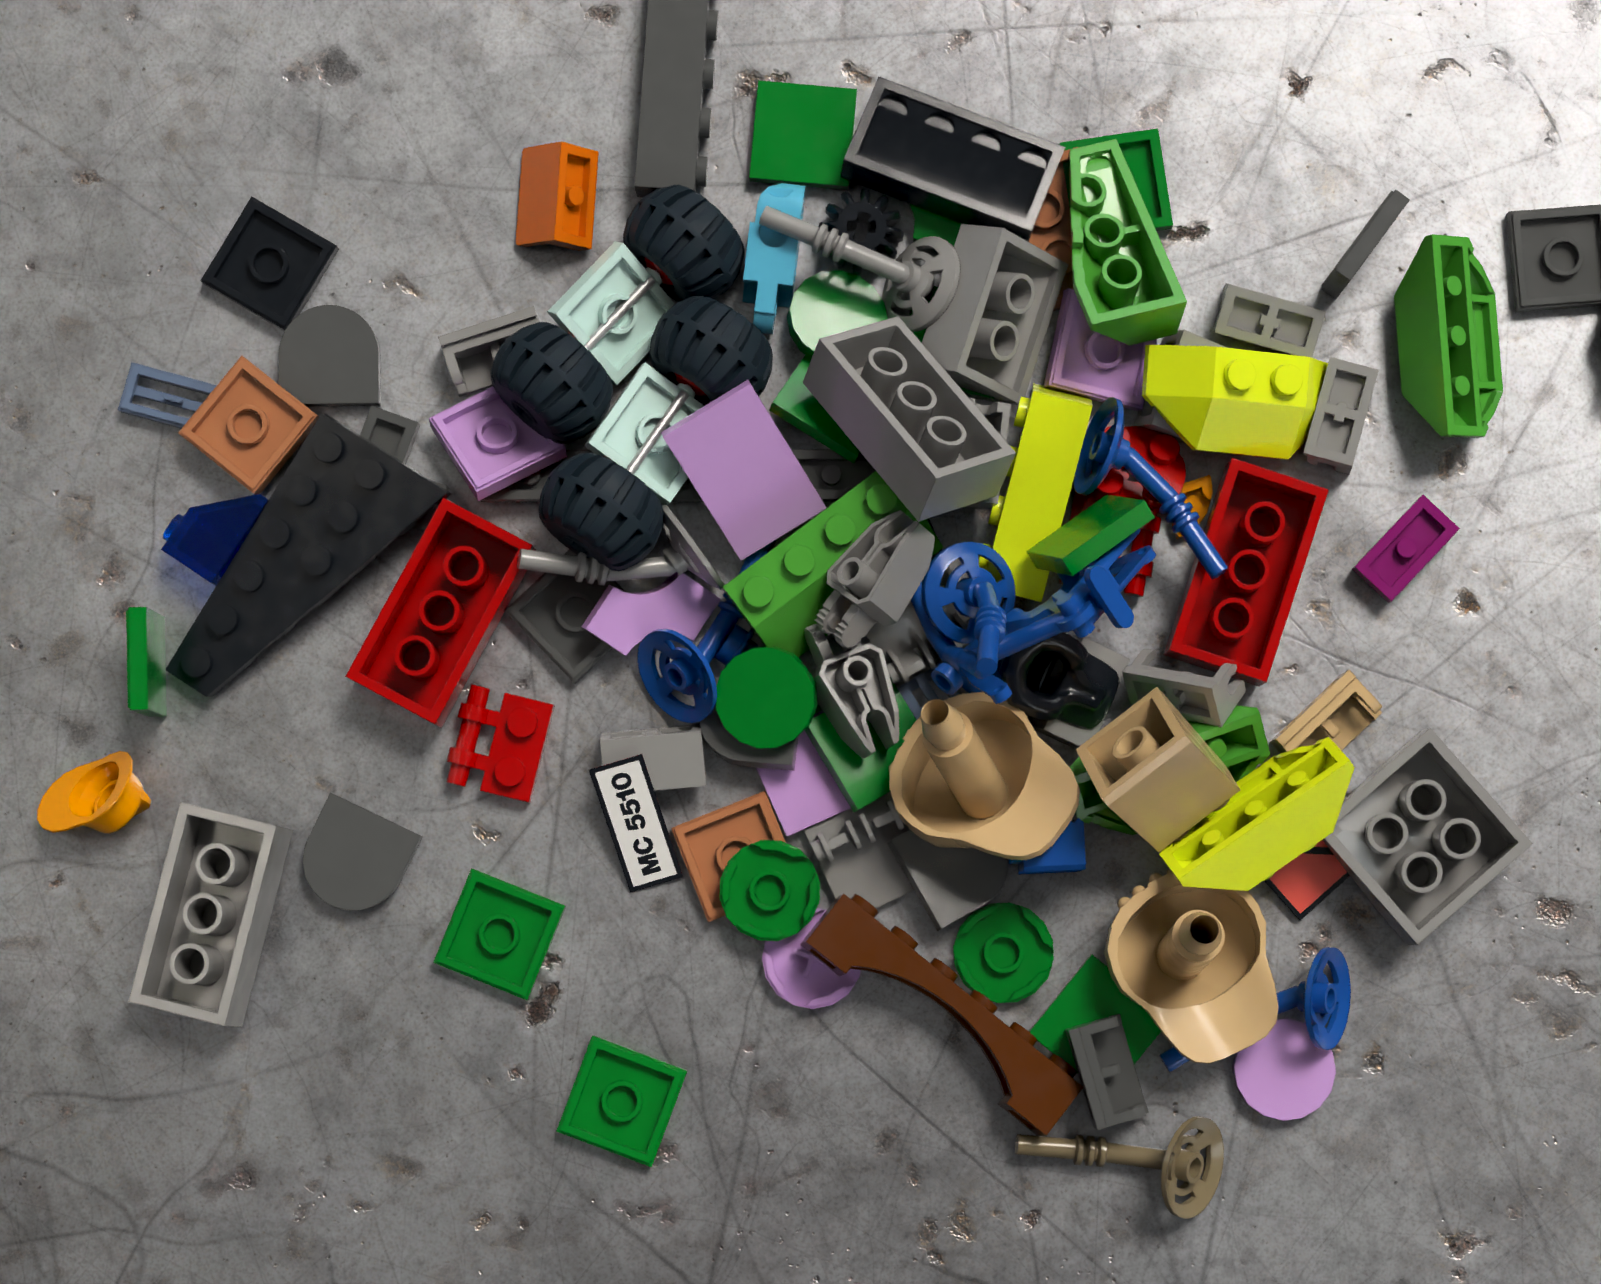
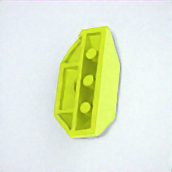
(1234, 397)
(1268, 823)

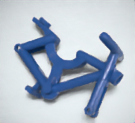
(1072, 607)

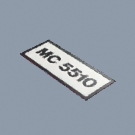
(635, 823)

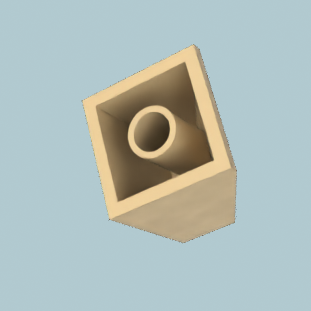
(1156, 771)

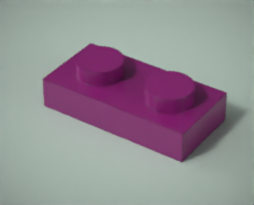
(1405, 548)

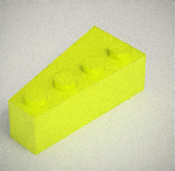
(1038, 483)

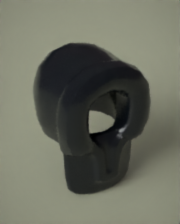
(1081, 695)

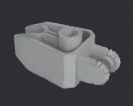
(875, 578)
(855, 690)

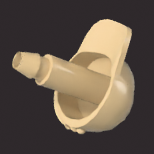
(981, 779)
(1195, 965)

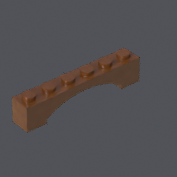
(1032, 1085)

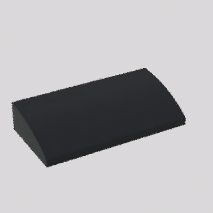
(950, 160)

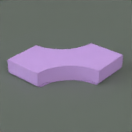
(627, 617)

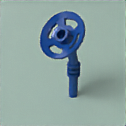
(1109, 450)
(972, 597)
(688, 666)
(1313, 997)

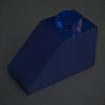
(212, 534)

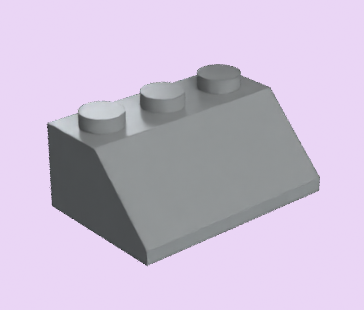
(998, 312)

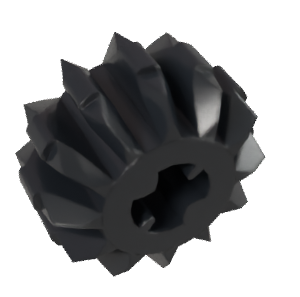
(871, 214)

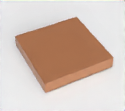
(249, 426)
(716, 837)

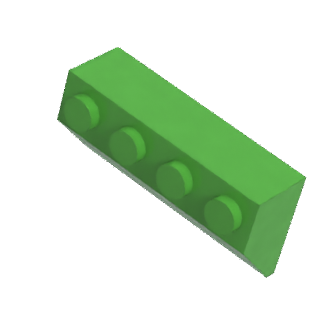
(790, 582)

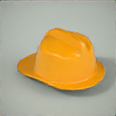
(94, 795)

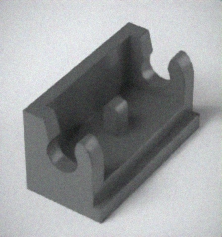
(1106, 1072)

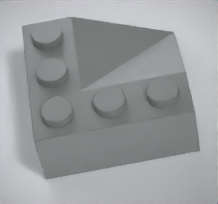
(1423, 837)

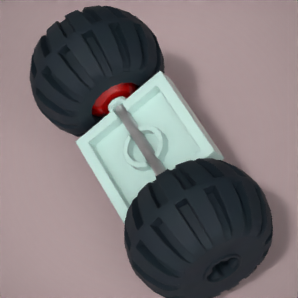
(566, 375)
(613, 497)

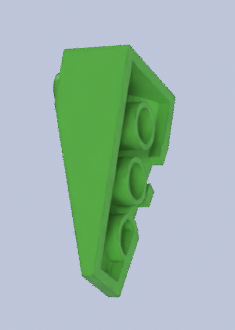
(1116, 251)

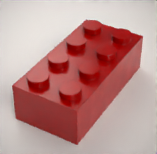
(1263, 534)
(440, 613)

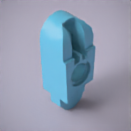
(772, 257)

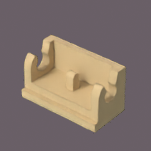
(1336, 713)

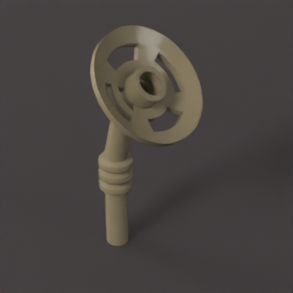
(1174, 1162)

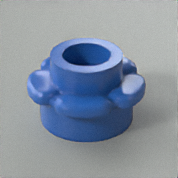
(735, 644)

